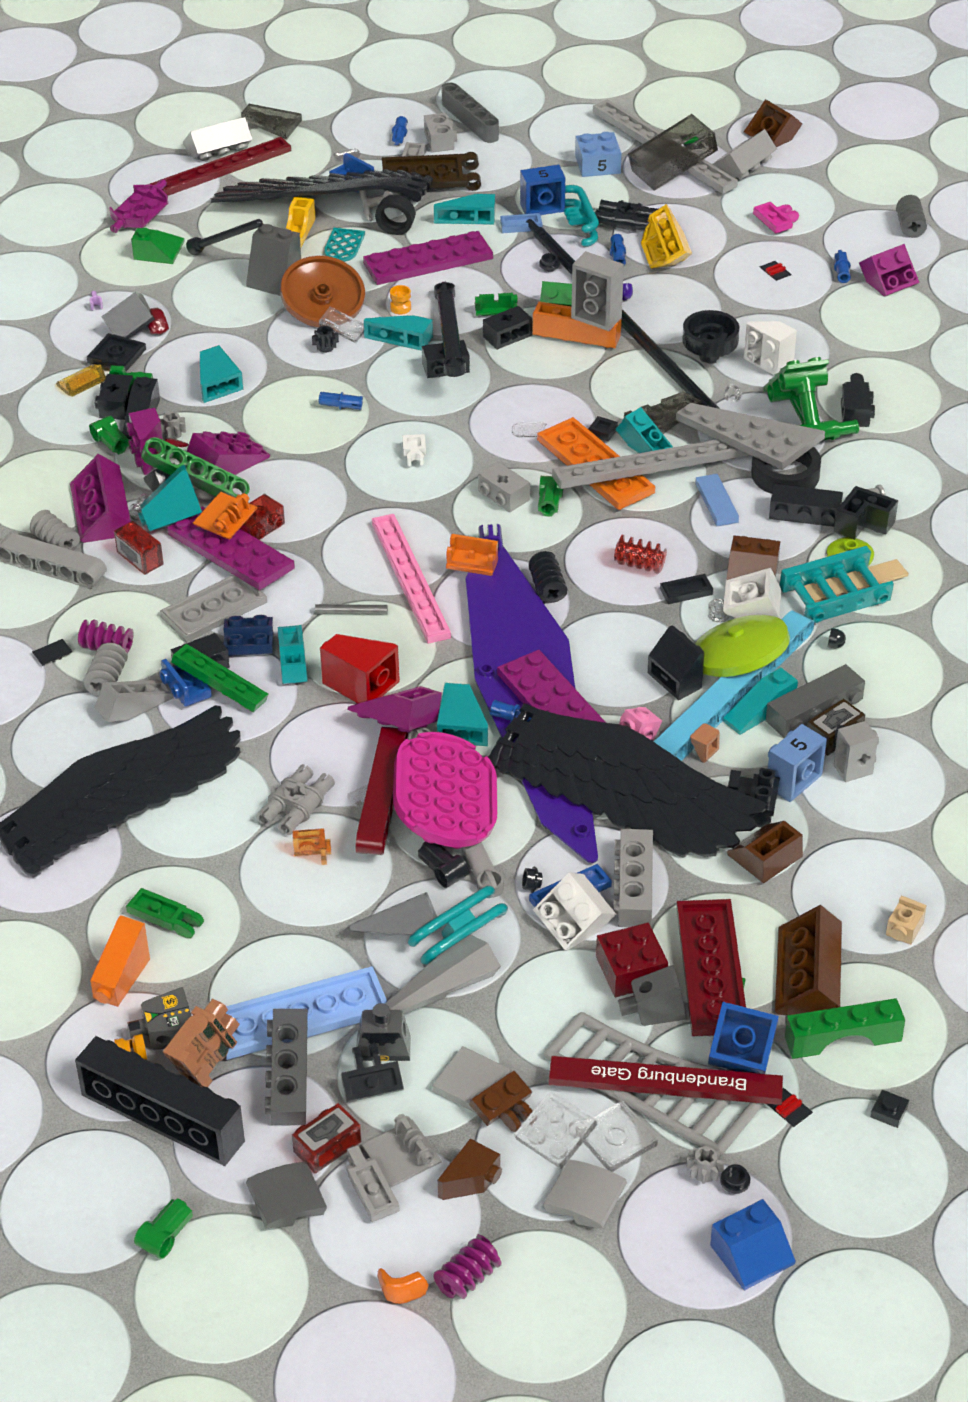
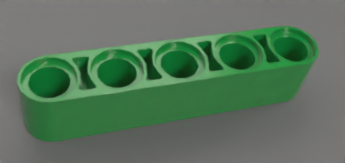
(207, 470)

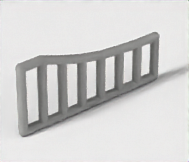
(646, 1107)

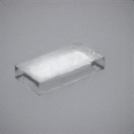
(342, 324)

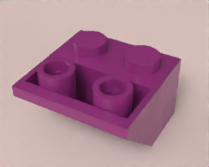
(889, 270)
(141, 427)

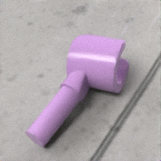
(95, 300)

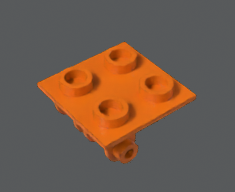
(225, 514)

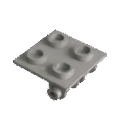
(401, 1151)

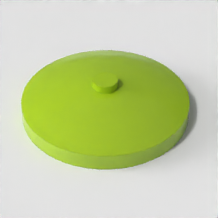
(743, 645)

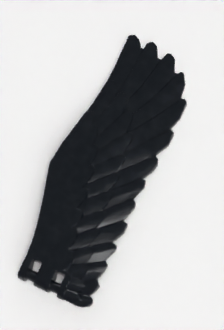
(410, 184)
(626, 779)
(118, 784)

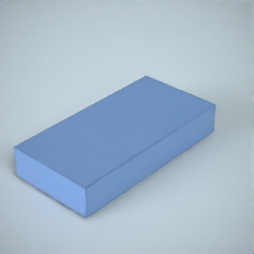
(518, 223)

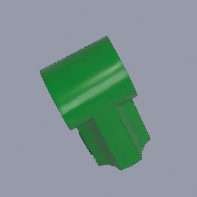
(108, 432)
(549, 496)
(160, 1234)

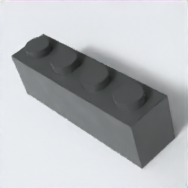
(813, 698)

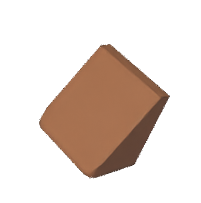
(705, 741)

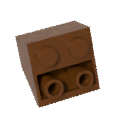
(769, 850)

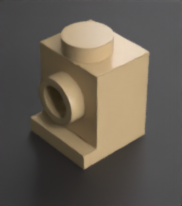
(906, 920)

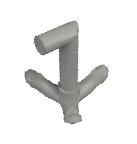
(370, 202)

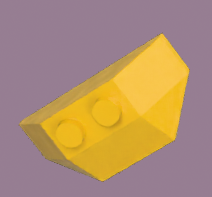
(664, 240)

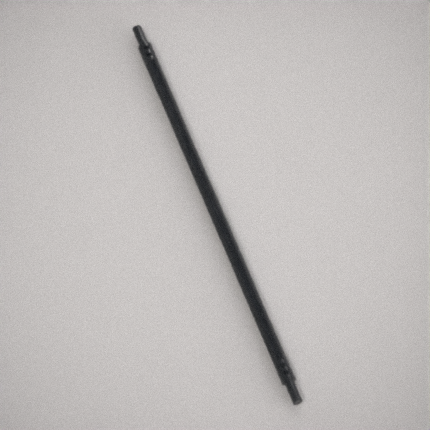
(629, 324)

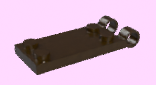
(444, 168)

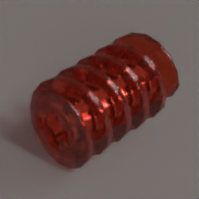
(639, 555)

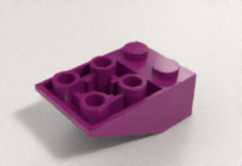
(227, 450)
(402, 709)

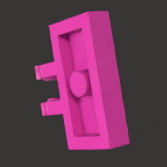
(776, 218)

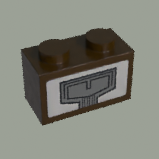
(826, 722)

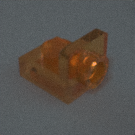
(311, 843)

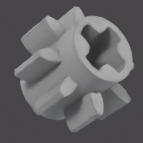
(173, 425)
(705, 1164)

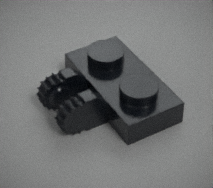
(372, 1080)

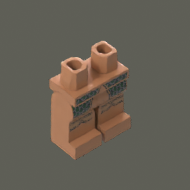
(202, 1042)

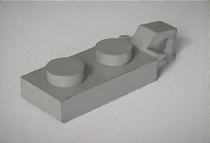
(371, 1185)

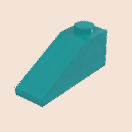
(466, 210)
(403, 331)
(753, 706)

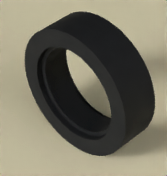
(766, 478)

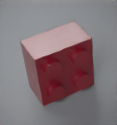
(628, 956)

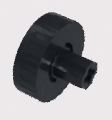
(718, 335)

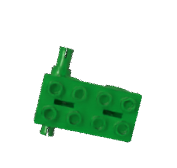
(798, 384)

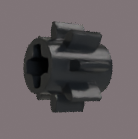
(325, 339)

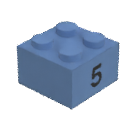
(598, 154)
(797, 761)

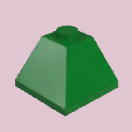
(155, 246)

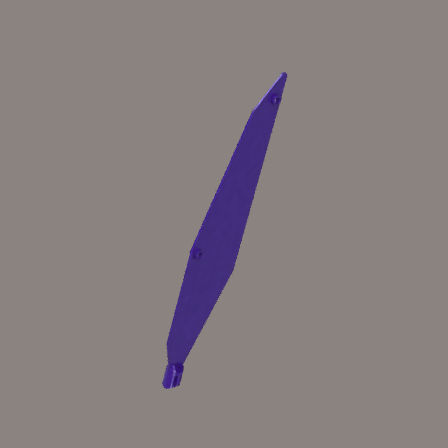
(505, 625)

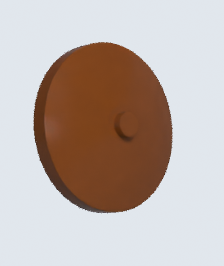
(321, 283)

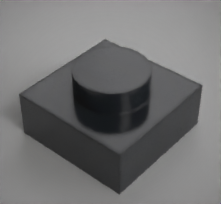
(603, 428)
(889, 1108)

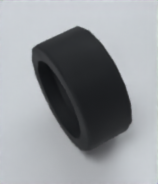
(392, 227)

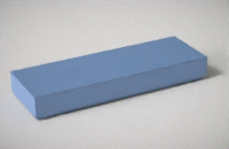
(717, 500)

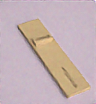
(882, 572)

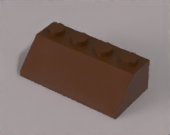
(809, 963)

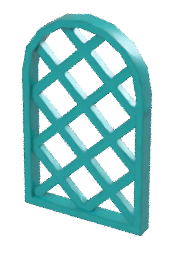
(341, 232)

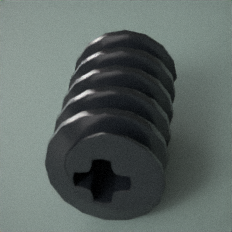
(547, 577)

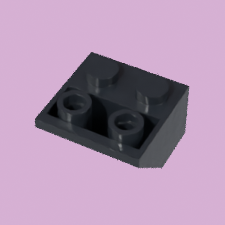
(677, 663)

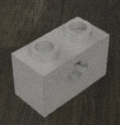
(504, 486)
(855, 751)

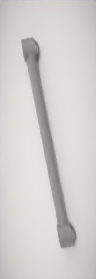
(476, 854)

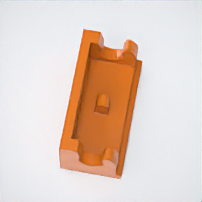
(472, 554)

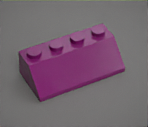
(99, 500)

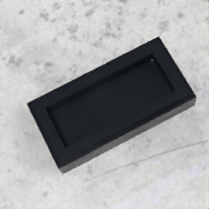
(686, 589)

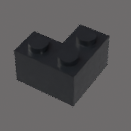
(867, 510)

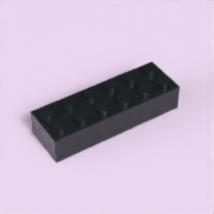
(160, 1100)

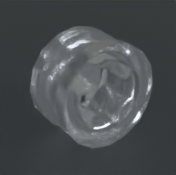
(713, 614)

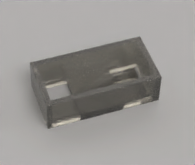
(666, 158)

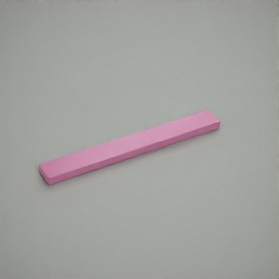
(411, 579)

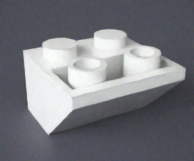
(769, 344)
(574, 910)

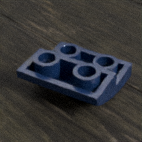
(248, 635)

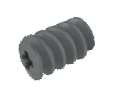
(911, 216)

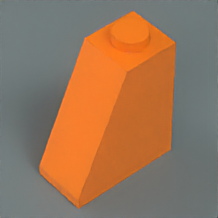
(121, 961)

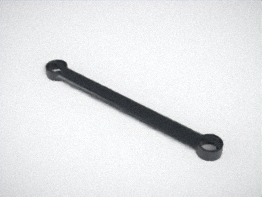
(454, 363)

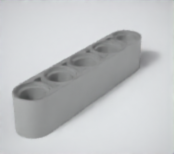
(51, 560)

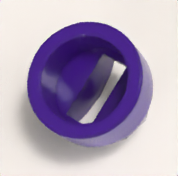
(627, 291)

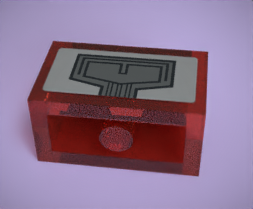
(138, 547)
(326, 1137)

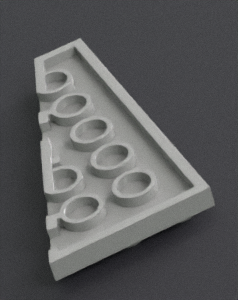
(757, 436)

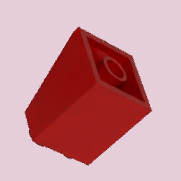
(359, 667)

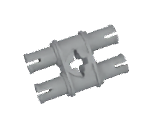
(295, 799)

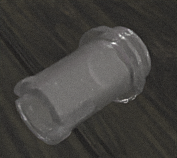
(135, 508)

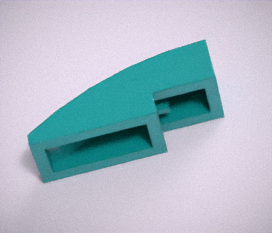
(292, 654)

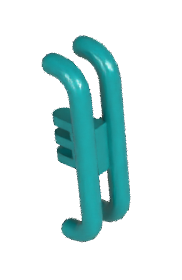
(581, 213)
(459, 923)

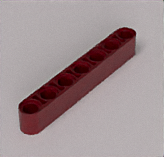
(378, 801)

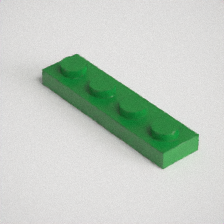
(219, 678)

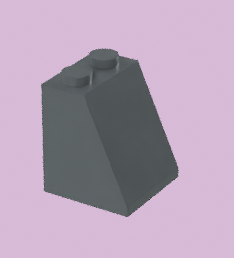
(270, 256)

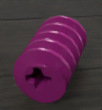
(93, 636)
(466, 1267)

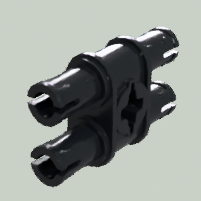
(624, 214)

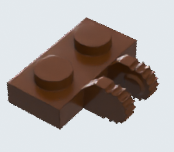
(500, 1099)

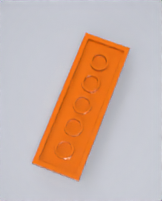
(577, 445)

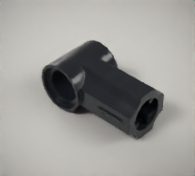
(446, 867)

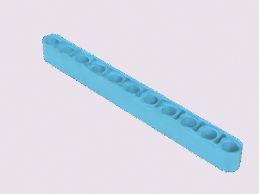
(727, 692)

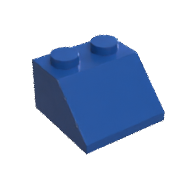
(752, 1244)

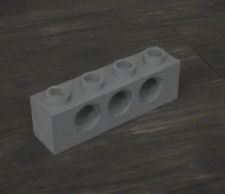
(288, 1108)

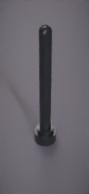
(196, 245)

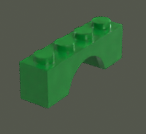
(813, 1031)

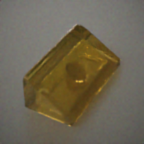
(82, 380)

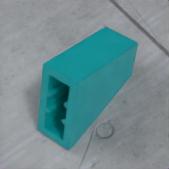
(218, 374)
(170, 501)
(462, 715)

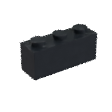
(804, 505)

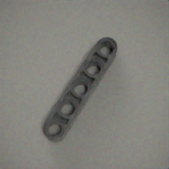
(470, 112)

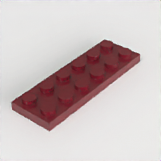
(709, 961)

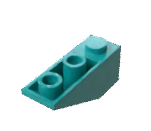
(642, 433)

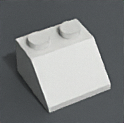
(753, 595)

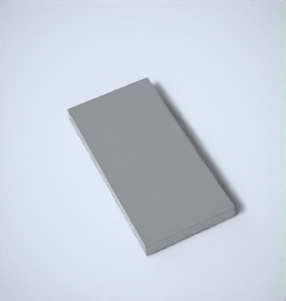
(210, 607)

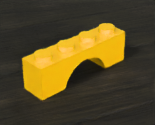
(301, 216)

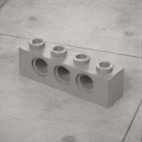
(635, 877)

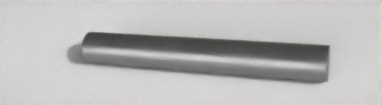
(350, 609)

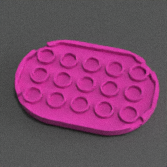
(445, 790)

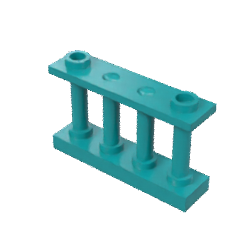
(836, 566)

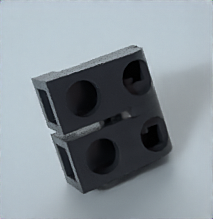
(762, 787)

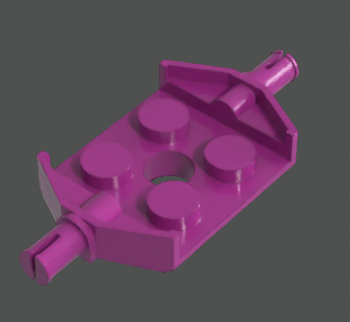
(140, 206)

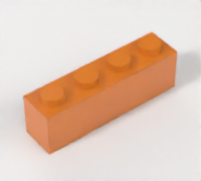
(556, 322)

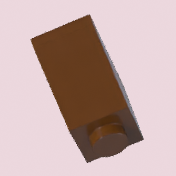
(470, 1172)

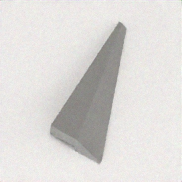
(452, 970)

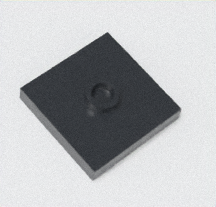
(116, 351)

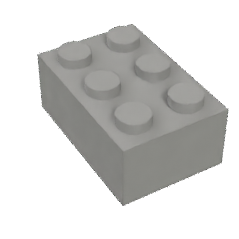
(597, 291)

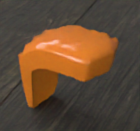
(402, 1289)

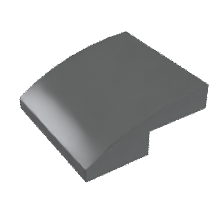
(286, 1194)

